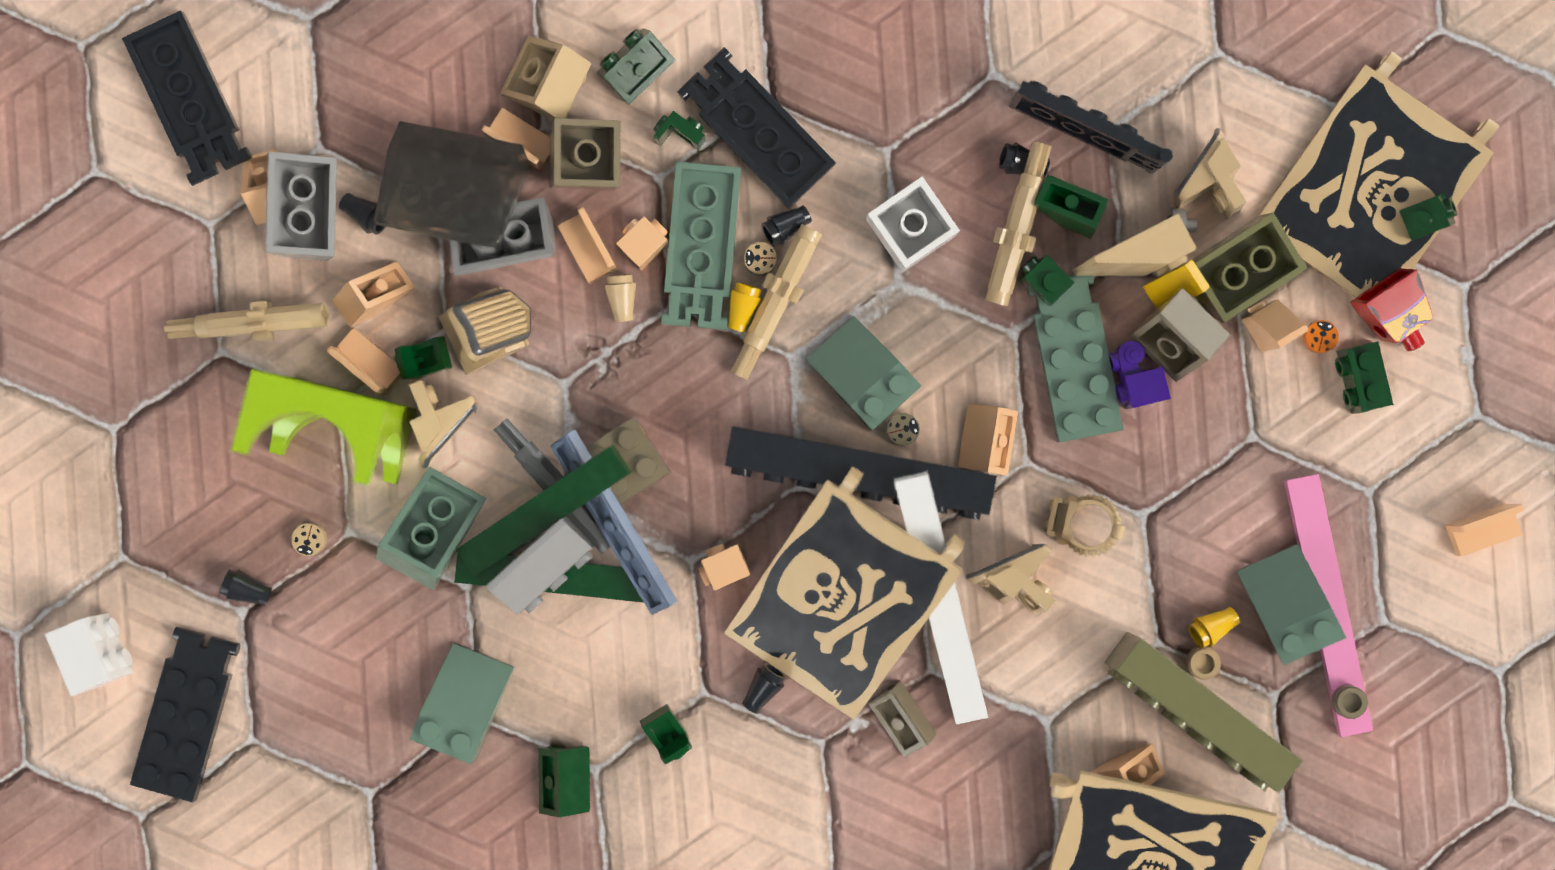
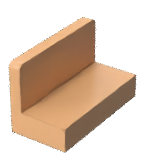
(513, 129)
(587, 246)
(366, 361)
(987, 439)
(1485, 529)

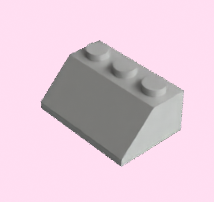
(300, 206)
(526, 239)
(541, 567)

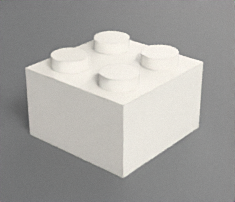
(912, 224)
(89, 653)

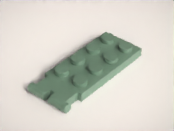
(701, 243)
(1076, 364)

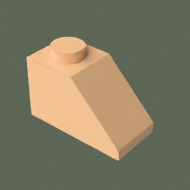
(255, 186)
(372, 293)
(1272, 325)
(1136, 766)

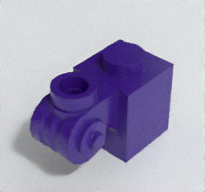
(1137, 385)

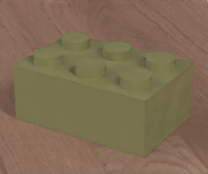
(1247, 267)

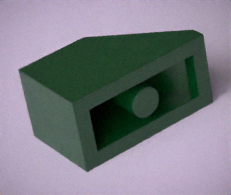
(1071, 206)

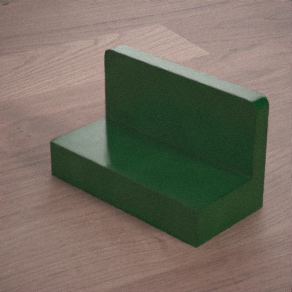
(564, 781)

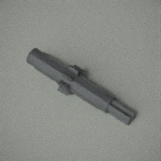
(545, 475)

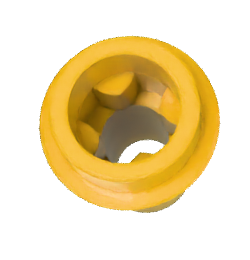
(743, 304)
(1212, 627)

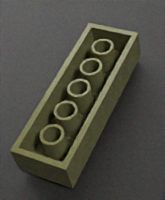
(1208, 716)

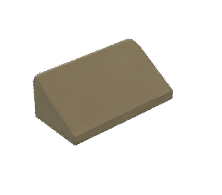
(902, 719)

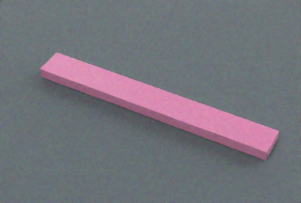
(1317, 545)

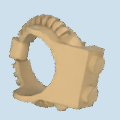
(1061, 518)

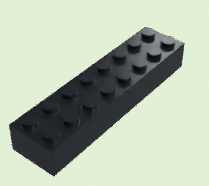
(817, 462)

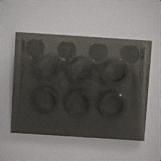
(450, 184)

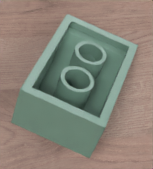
(863, 373)
(430, 528)
(1291, 604)
(462, 703)

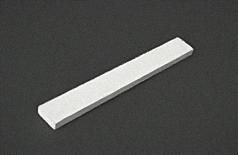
(947, 618)

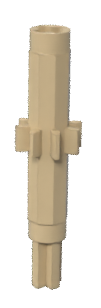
(1015, 237)
(781, 290)
(259, 321)

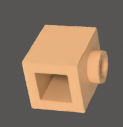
(643, 241)
(723, 566)

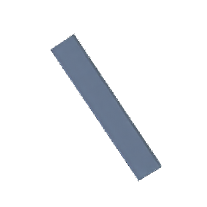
(618, 531)

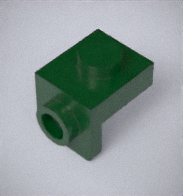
(687, 129)
(1429, 216)
(1045, 279)
(423, 358)
(666, 734)

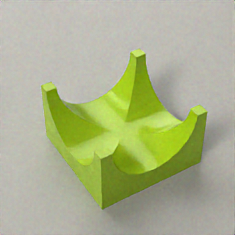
(292, 403)

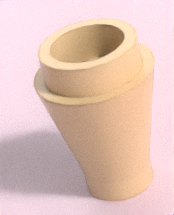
(621, 296)

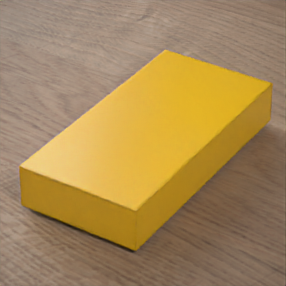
(1184, 276)

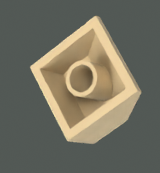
(546, 77)

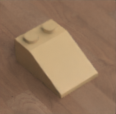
(1152, 250)

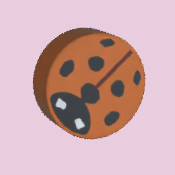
(1321, 337)

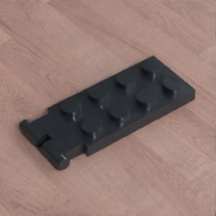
(186, 96)
(1088, 126)
(757, 129)
(184, 716)

